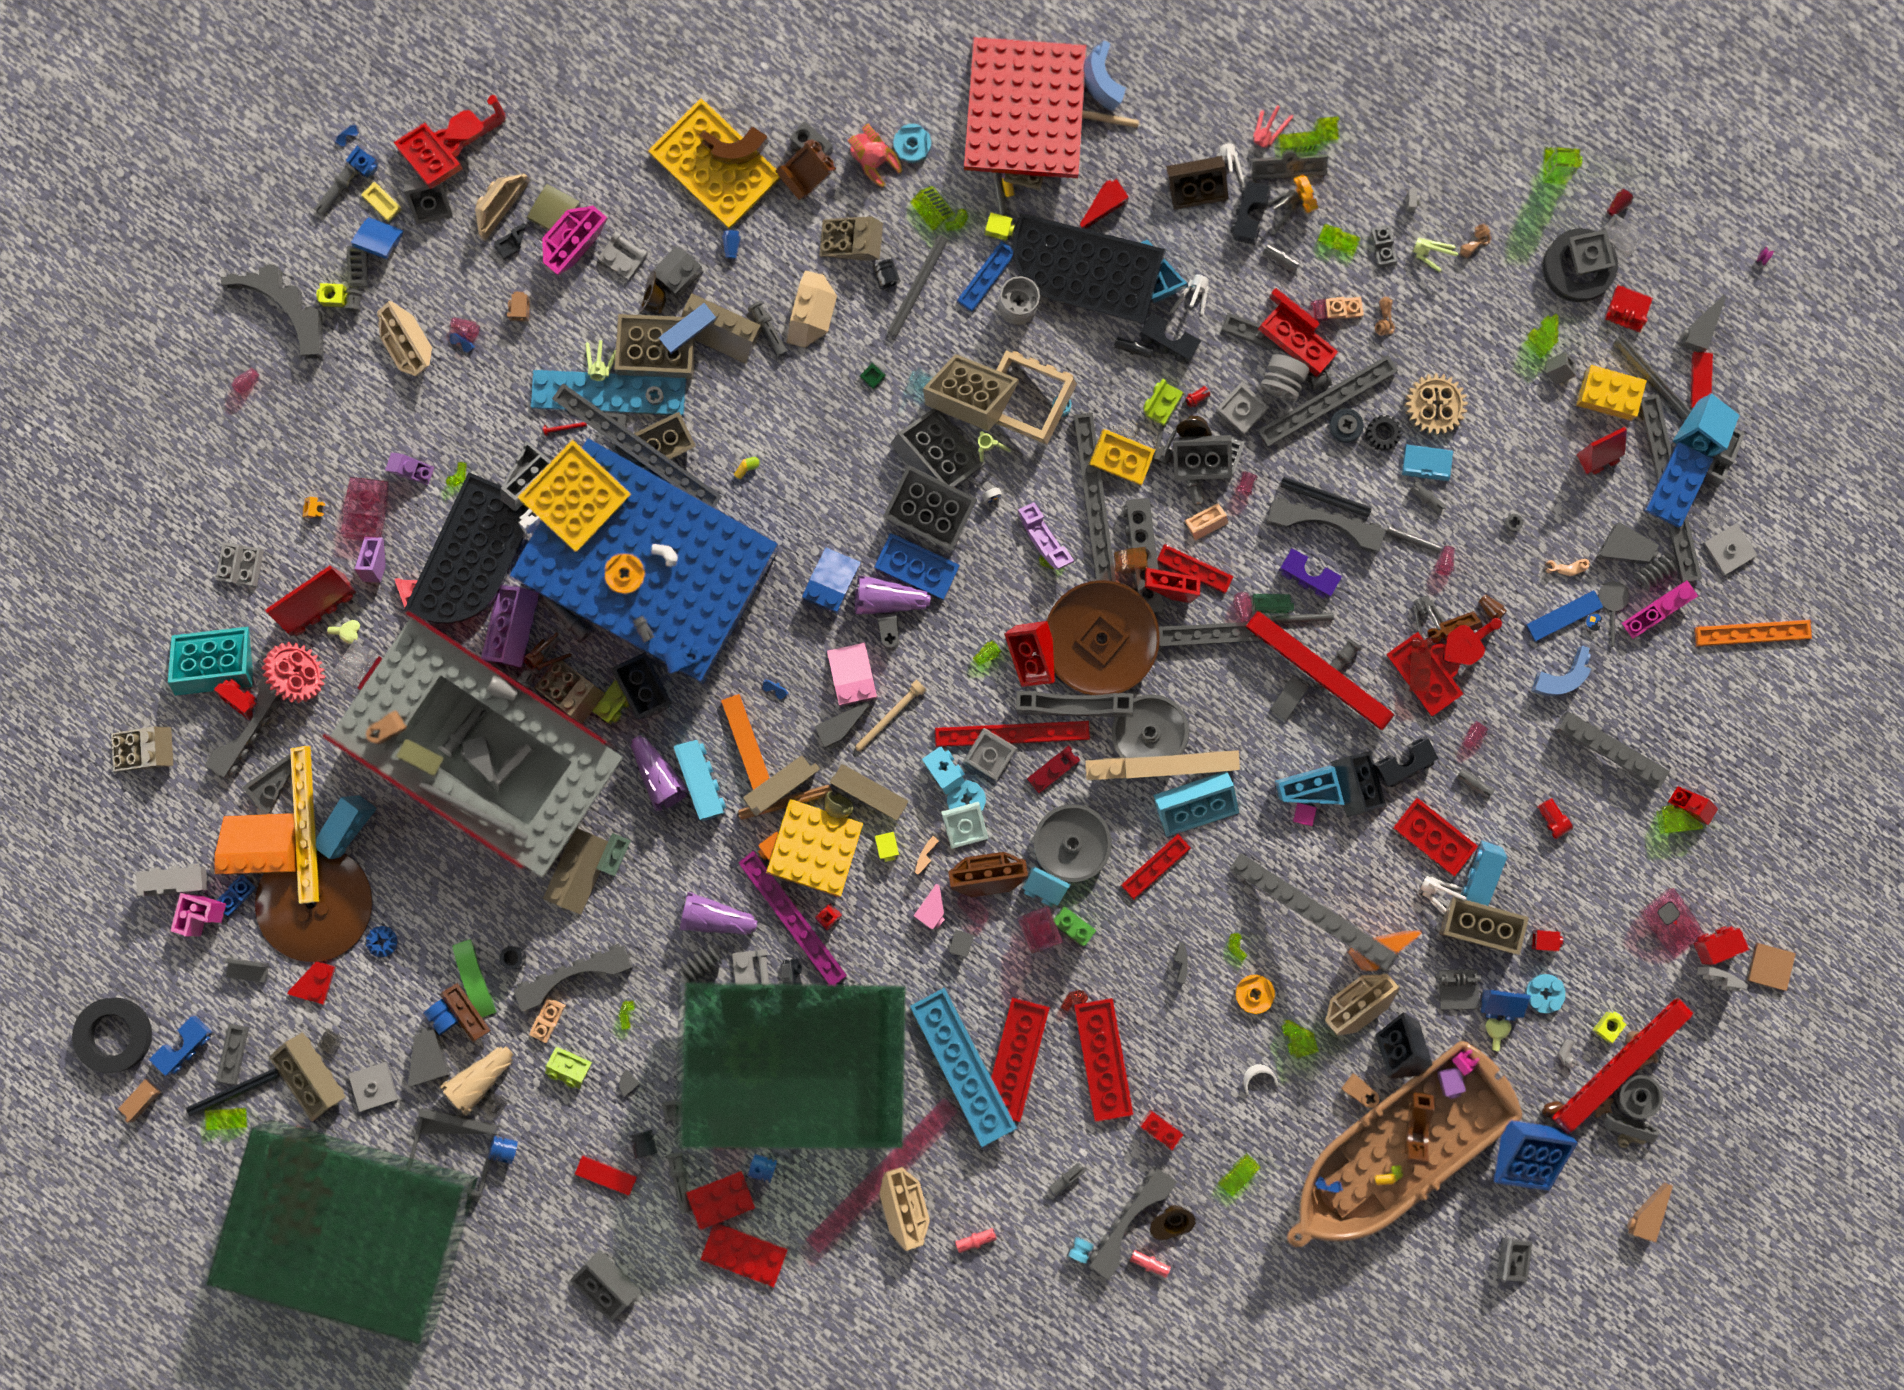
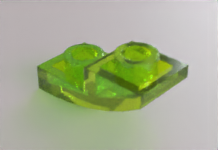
(1339, 240)
(225, 1118)
(1239, 1175)

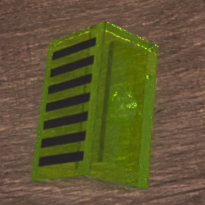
(1299, 142)
(931, 207)

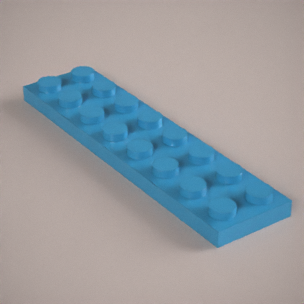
(613, 394)
(963, 1067)

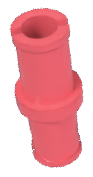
(976, 1240)
(1150, 1264)

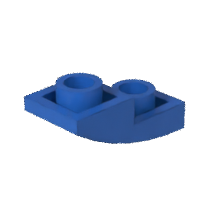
(236, 894)

